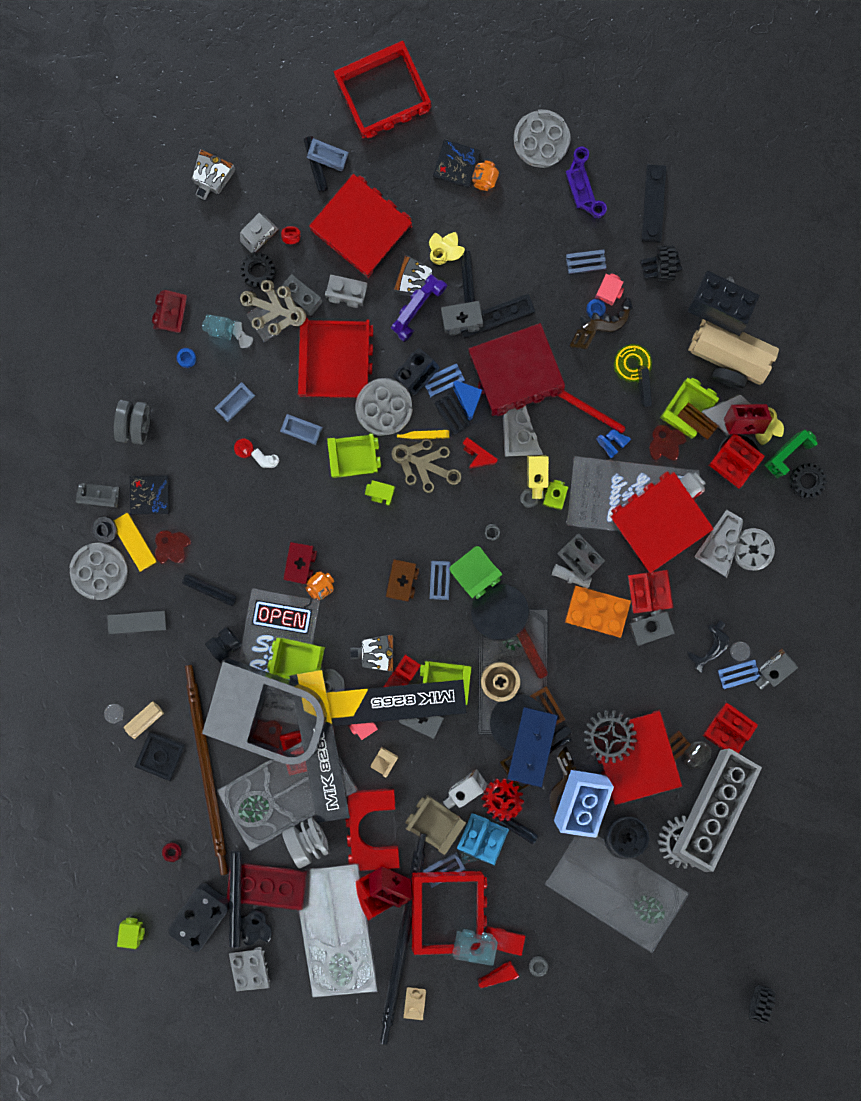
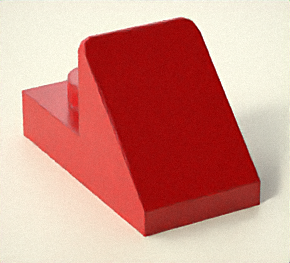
(483, 457)

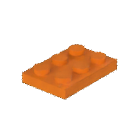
(597, 611)

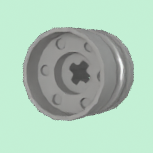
(306, 842)

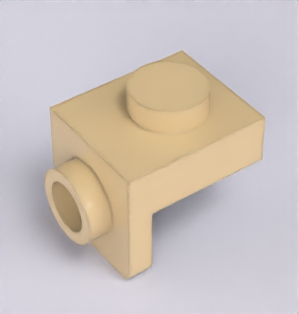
(414, 1003)

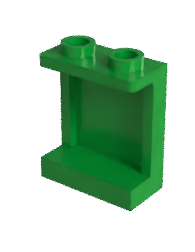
(775, 463)

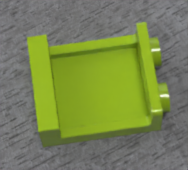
(694, 394)
(353, 456)
(294, 657)
(446, 672)

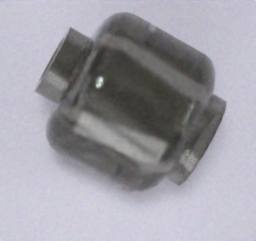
(697, 755)

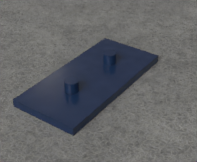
(532, 747)

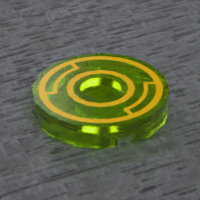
(621, 361)

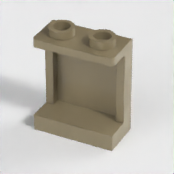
(437, 822)

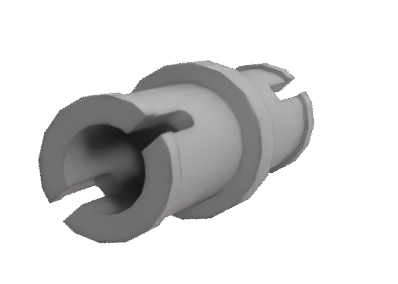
(570, 576)

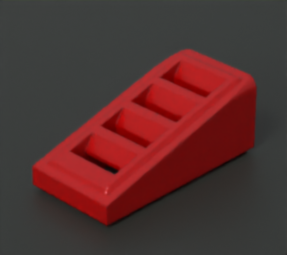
(501, 974)

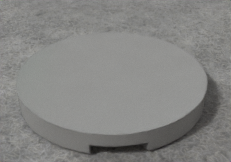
(542, 138)
(383, 406)
(98, 571)

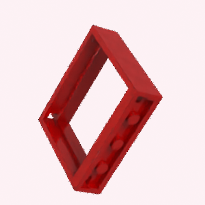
(370, 62)
(428, 877)

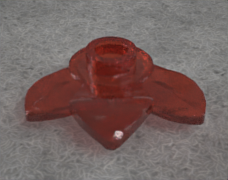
(667, 446)
(173, 548)
(262, 733)

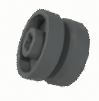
(131, 422)

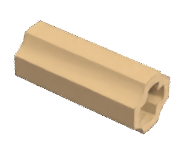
(143, 720)

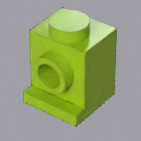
(380, 492)

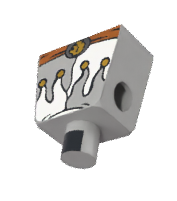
(211, 174)
(257, 232)
(471, 786)

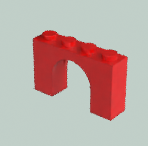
(359, 805)

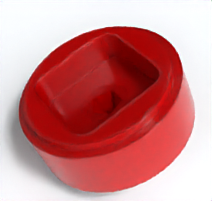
(290, 235)
(243, 448)

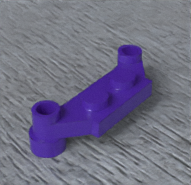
(581, 187)
(418, 298)

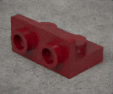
(169, 311)

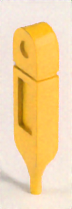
(418, 435)

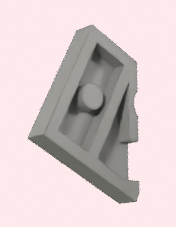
(719, 411)

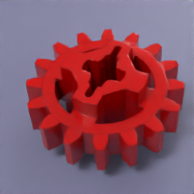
(495, 803)

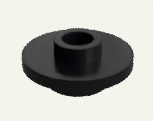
(104, 529)

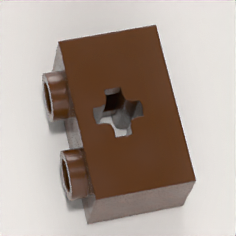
(394, 589)

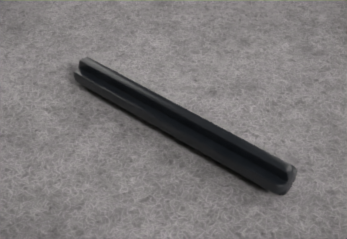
(235, 899)

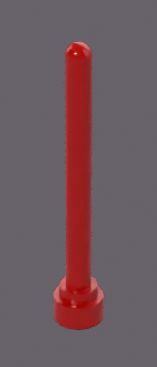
(593, 412)

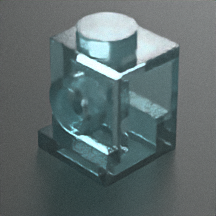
(218, 326)

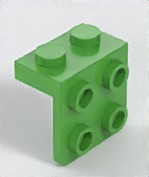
(475, 572)

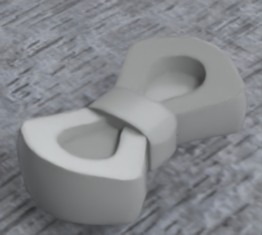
(244, 340)

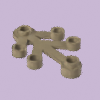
(275, 308)
(423, 463)

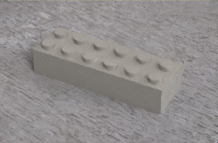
(716, 810)

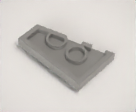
(519, 434)
(721, 544)

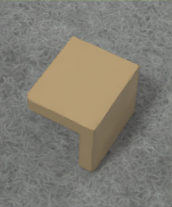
(384, 761)

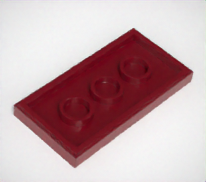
(272, 886)

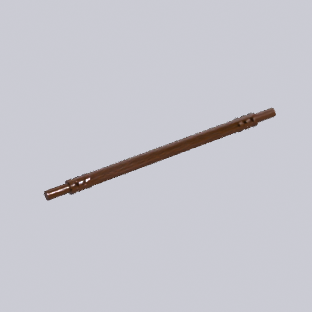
(206, 770)

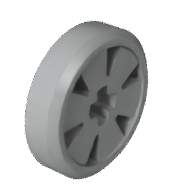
(765, 549)

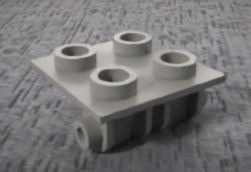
(249, 969)

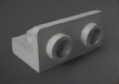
(346, 291)

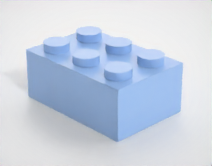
(583, 803)

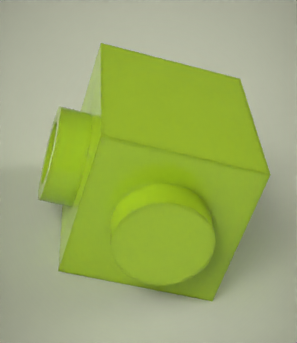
(555, 495)
(130, 933)

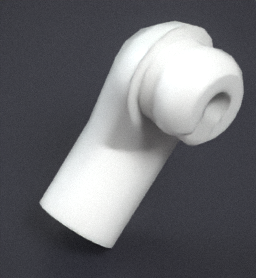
(265, 461)

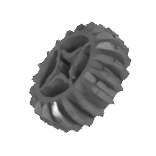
(601, 735)

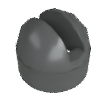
(496, 532)

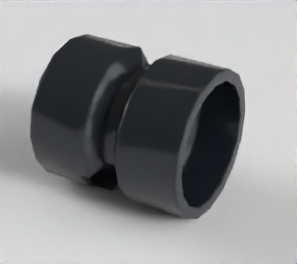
(223, 644)

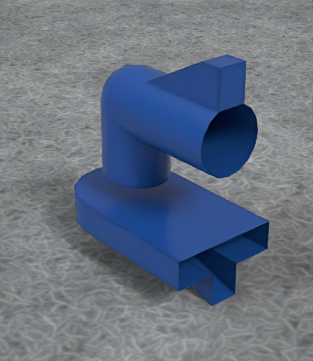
(606, 441)

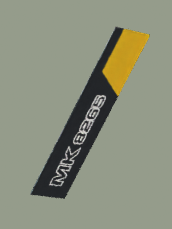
(397, 702)
(324, 765)

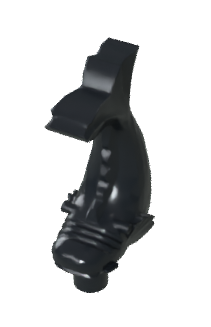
(721, 643)

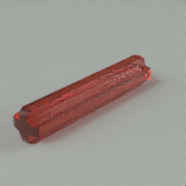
(532, 654)

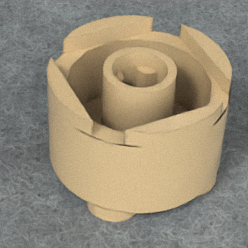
(509, 687)

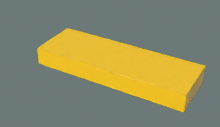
(134, 542)

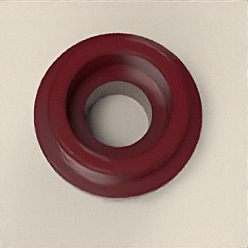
(165, 852)

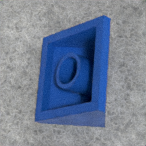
(468, 397)

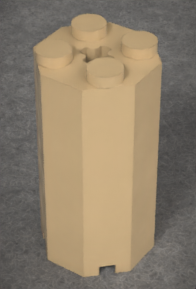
(734, 352)

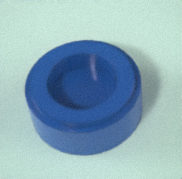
(596, 306)
(186, 357)

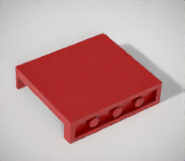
(360, 224)
(334, 358)
(661, 521)
(648, 767)

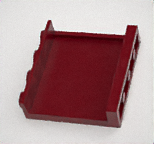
(517, 369)

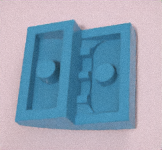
(482, 839)

